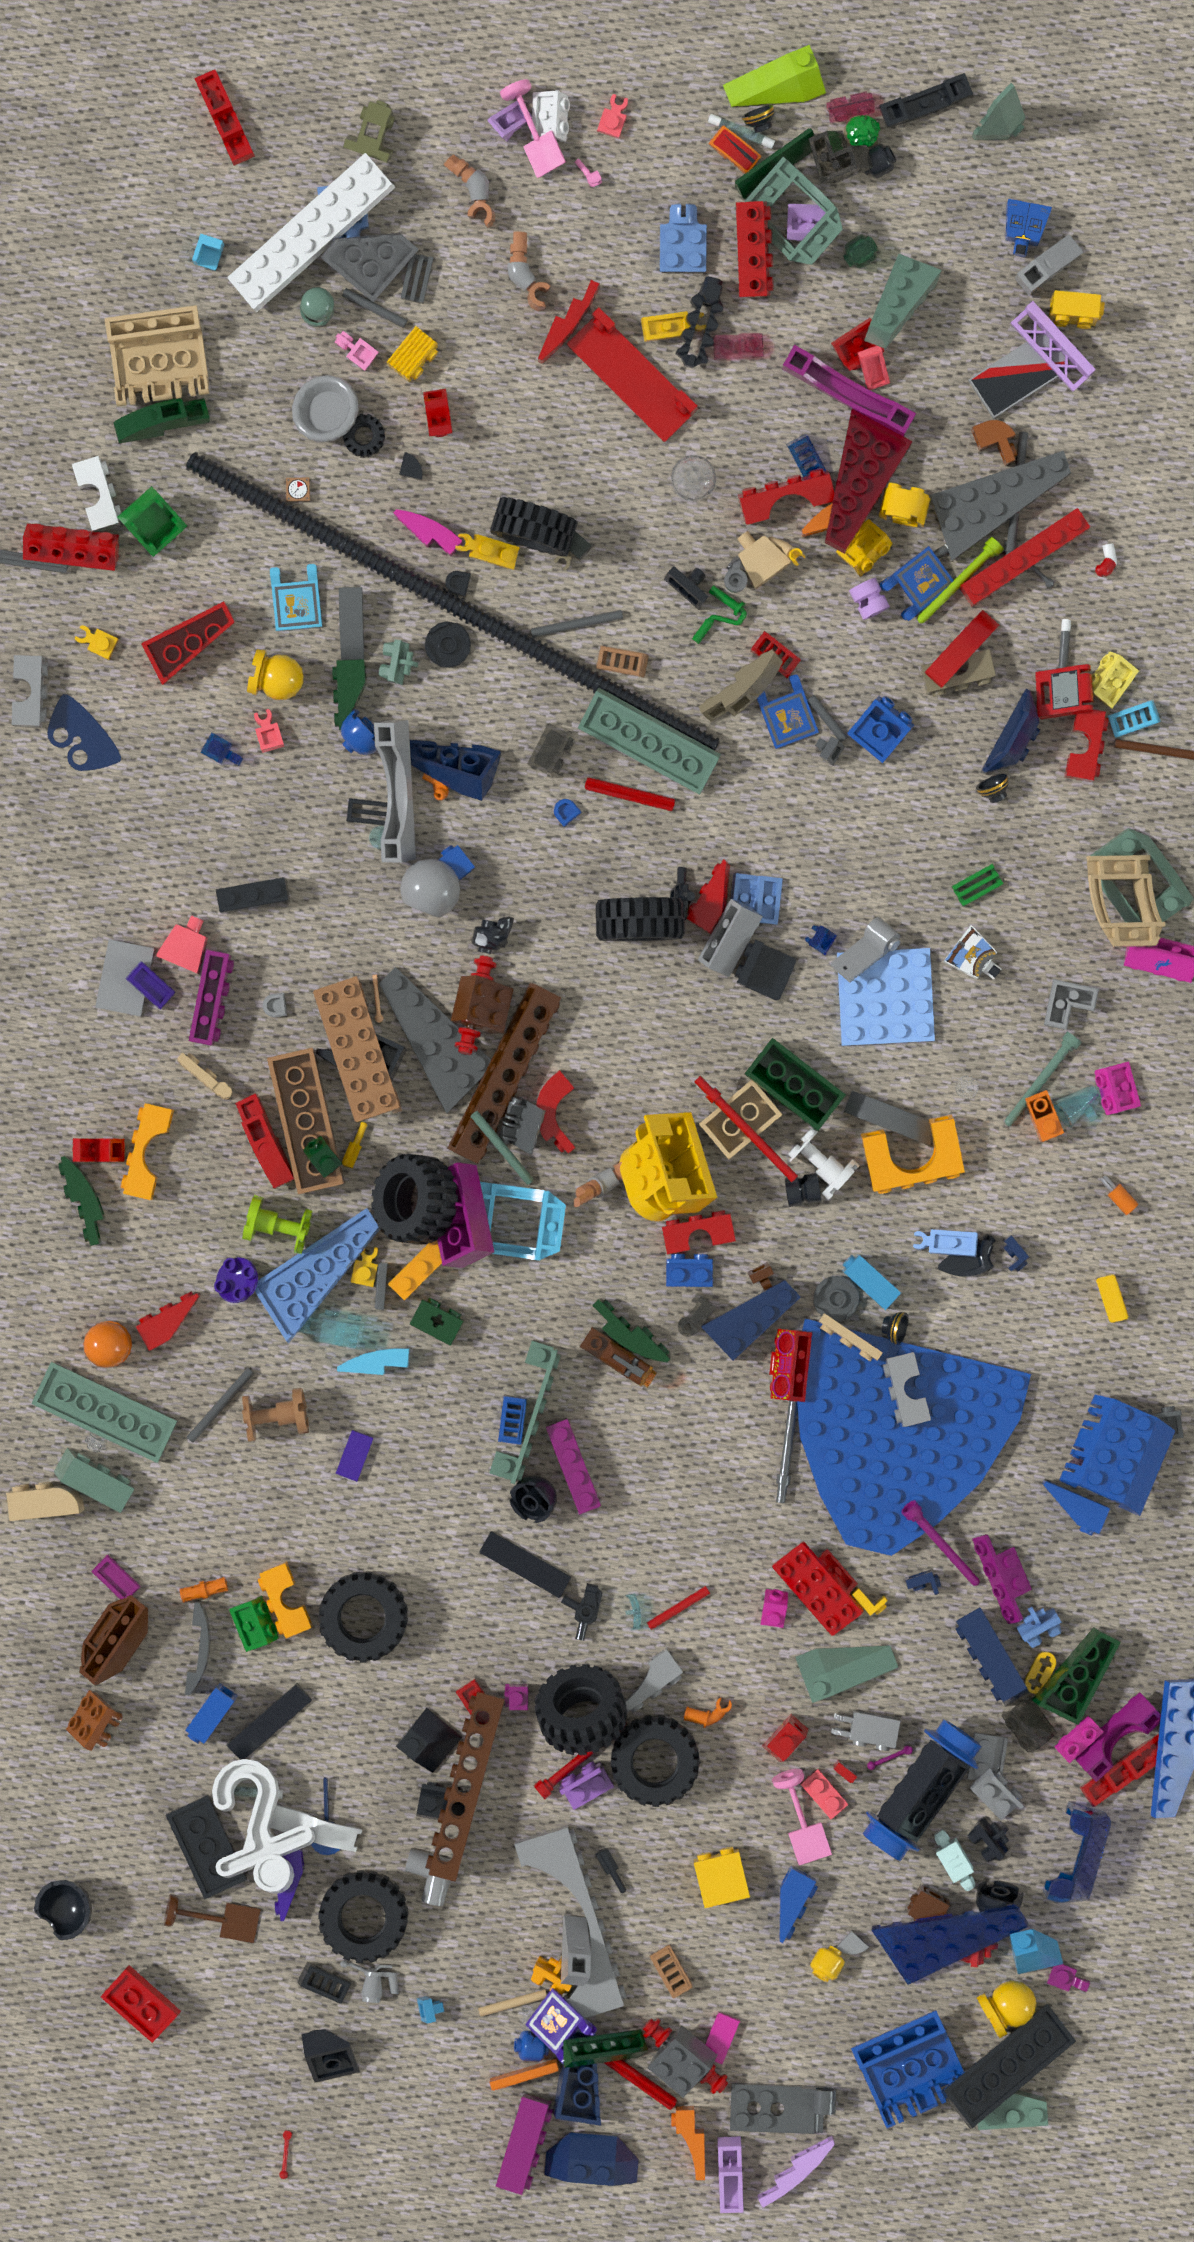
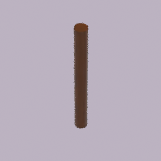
(1154, 749)

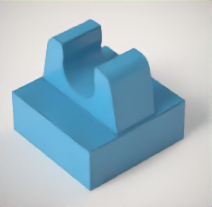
(429, 2009)

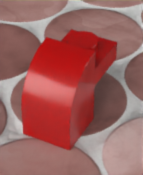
(437, 413)
(98, 1150)

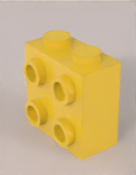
(1075, 308)
(721, 1877)

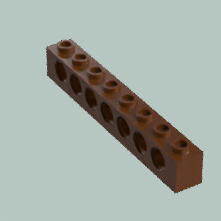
(502, 1060)
(449, 1868)

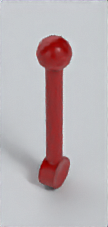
(286, 2135)

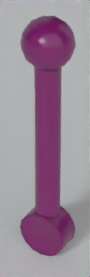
(906, 1750)

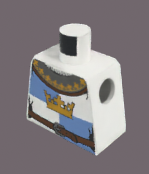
(973, 955)

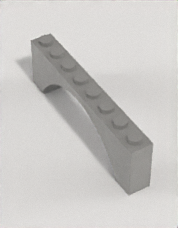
(557, 1856)

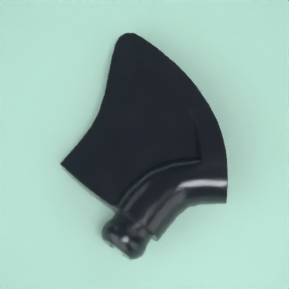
(970, 1266)

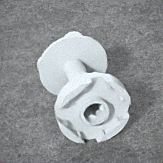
(828, 1168)

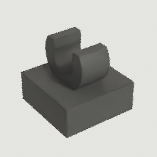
(830, 750)

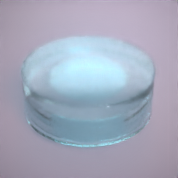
(375, 836)

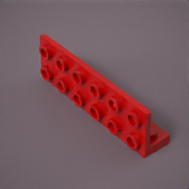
(631, 376)

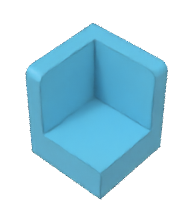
(208, 252)

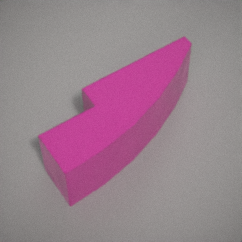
(429, 531)

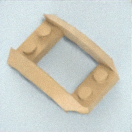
(1126, 868)

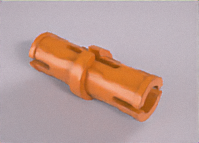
(203, 1589)

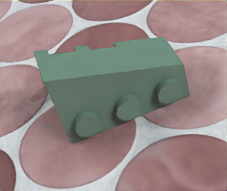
(93, 1480)
(1017, 2111)

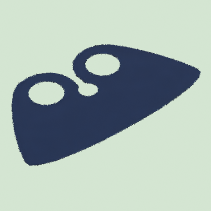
(94, 740)

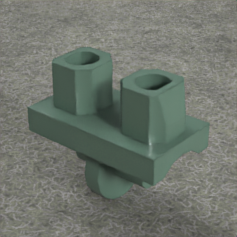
(400, 661)

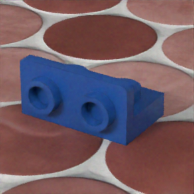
(689, 1272)

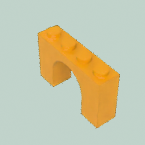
(944, 1162)

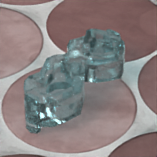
(635, 1611)

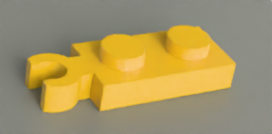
(666, 326)
(490, 550)

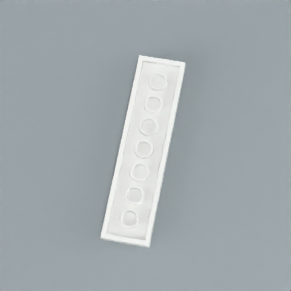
(311, 232)

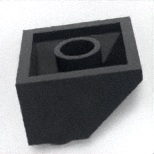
(428, 1740)
(328, 2055)

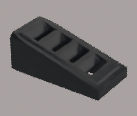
(306, 1973)

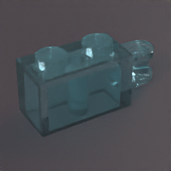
(336, 1329)

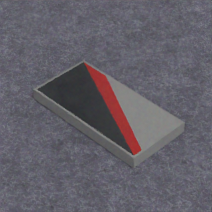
(1015, 377)

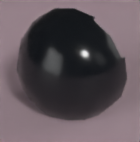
(64, 1907)

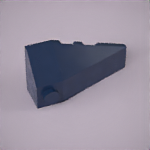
(459, 768)

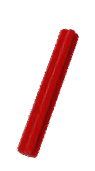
(629, 794)
(643, 2083)

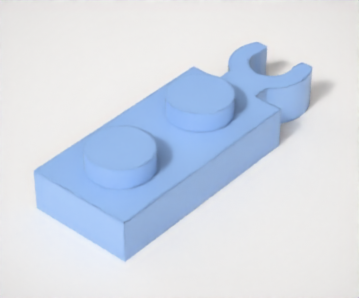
(949, 1242)

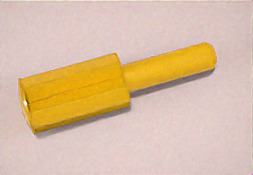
(354, 1147)

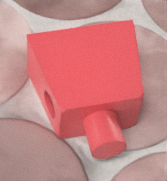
(185, 946)

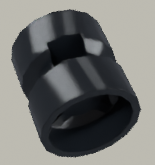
(802, 1190)

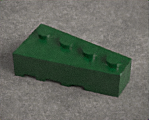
(1078, 1677)

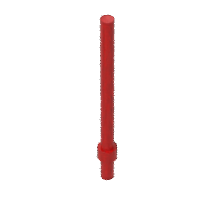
(713, 1095)

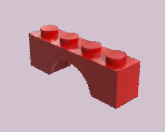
(758, 502)

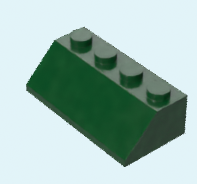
(795, 1084)

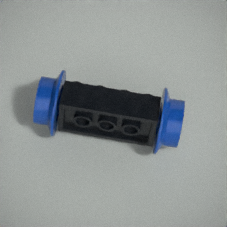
(922, 1790)

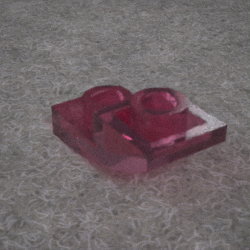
(738, 346)

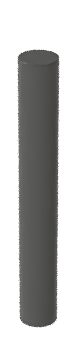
(375, 308)

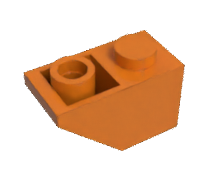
(1044, 1116)

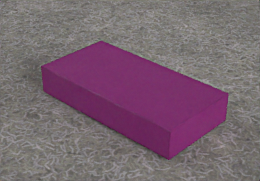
(115, 1577)

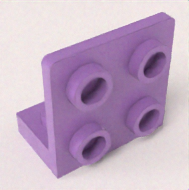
(586, 1785)

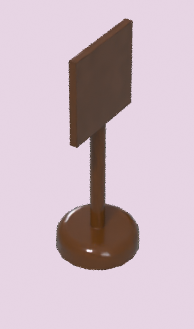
(237, 1924)

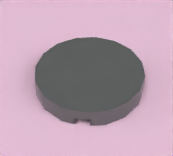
(829, 1300)

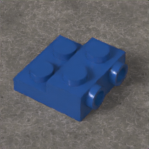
(881, 728)

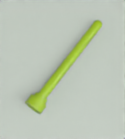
(991, 549)

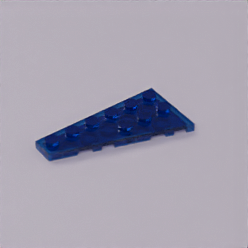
(941, 1940)

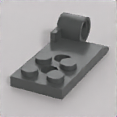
(802, 2107)

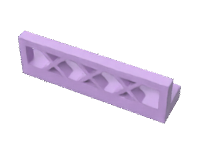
(1060, 341)

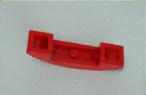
(961, 648)

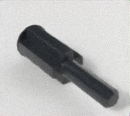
(610, 1867)

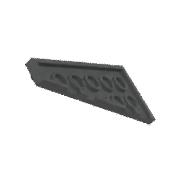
(983, 505)

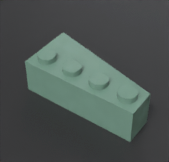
(904, 292)

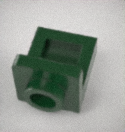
(322, 1156)

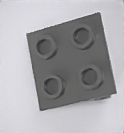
(524, 1124)

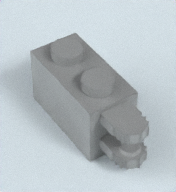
(870, 1729)

